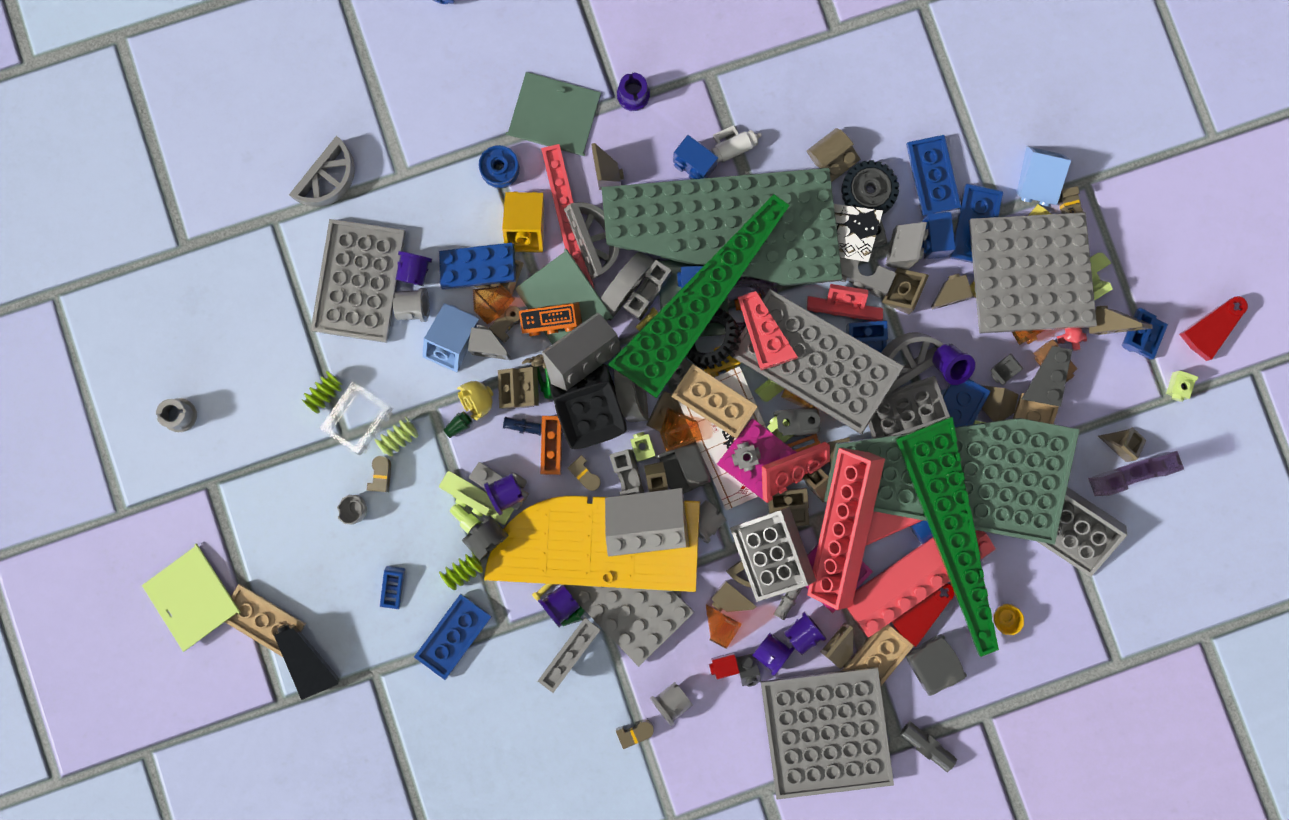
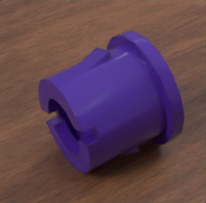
(627, 100)
(412, 268)
(953, 364)
(504, 493)
(559, 605)
(804, 634)
(773, 653)

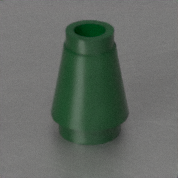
(458, 424)

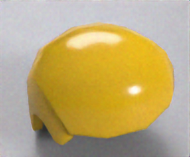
(1008, 619)

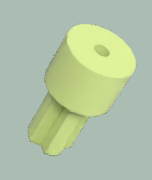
(466, 520)

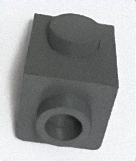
(1006, 369)
(748, 670)

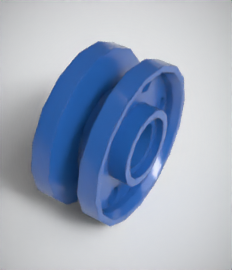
(499, 155)

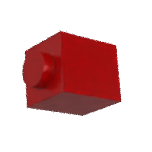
(724, 666)

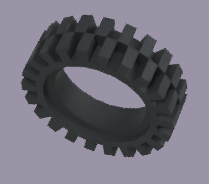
(731, 338)

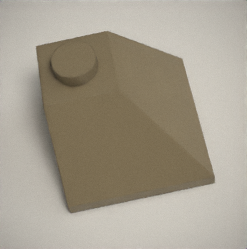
(606, 168)
(840, 647)

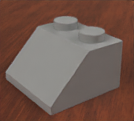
(485, 344)

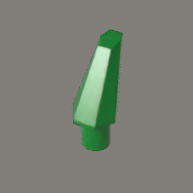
(574, 617)

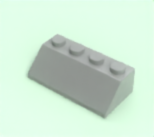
(581, 352)

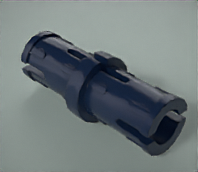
(509, 423)

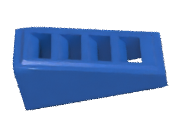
(396, 571)

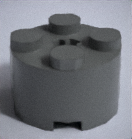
(485, 537)

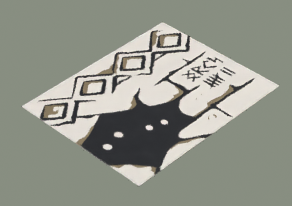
(856, 231)

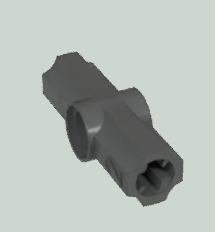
(928, 746)

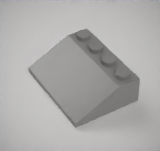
(909, 409)
(645, 522)
(1086, 534)
(773, 554)

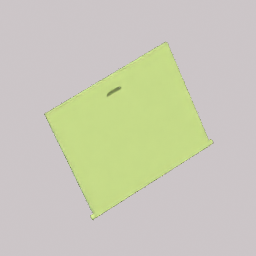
(192, 597)

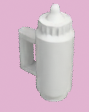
(734, 146)

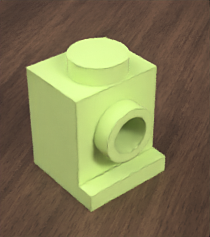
(1174, 387)
(642, 454)

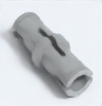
(786, 603)

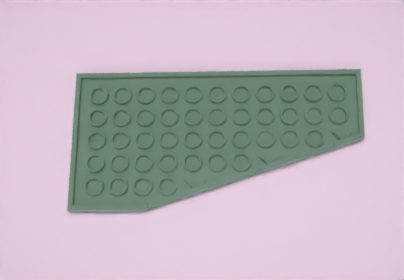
(699, 216)
(1011, 472)

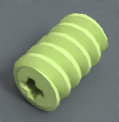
(397, 437)

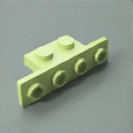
(472, 496)

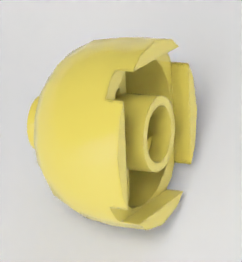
(476, 398)

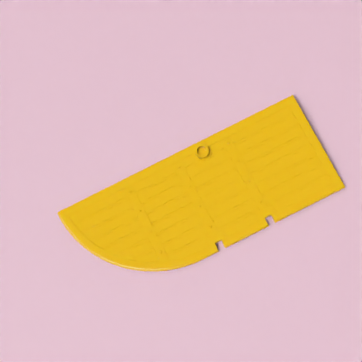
(566, 545)

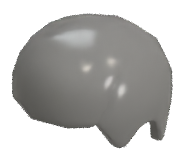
(352, 509)

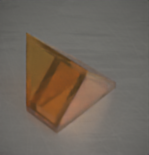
(491, 302)
(679, 430)
(721, 627)

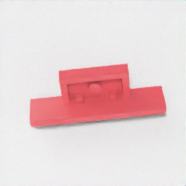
(845, 302)

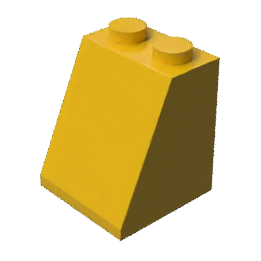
(524, 221)

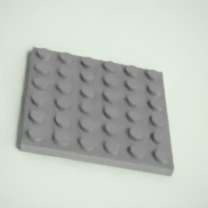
(1032, 273)
(827, 733)

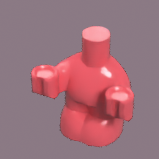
(1074, 336)

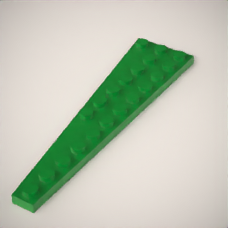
(669, 336)
(939, 483)

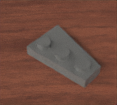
(1050, 379)

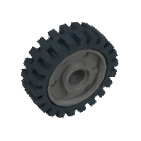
(874, 175)

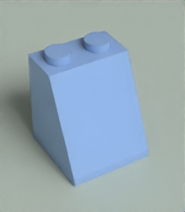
(1042, 176)
(449, 337)

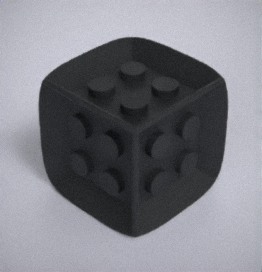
(589, 410)

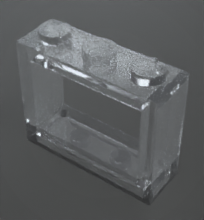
(340, 408)

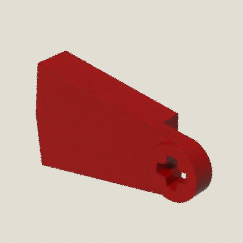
(1212, 330)
(919, 619)

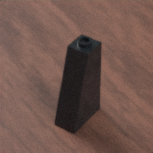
(304, 663)

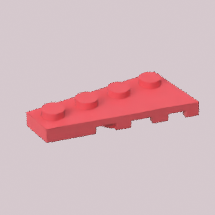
(766, 337)
(791, 469)

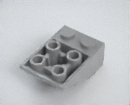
(906, 245)

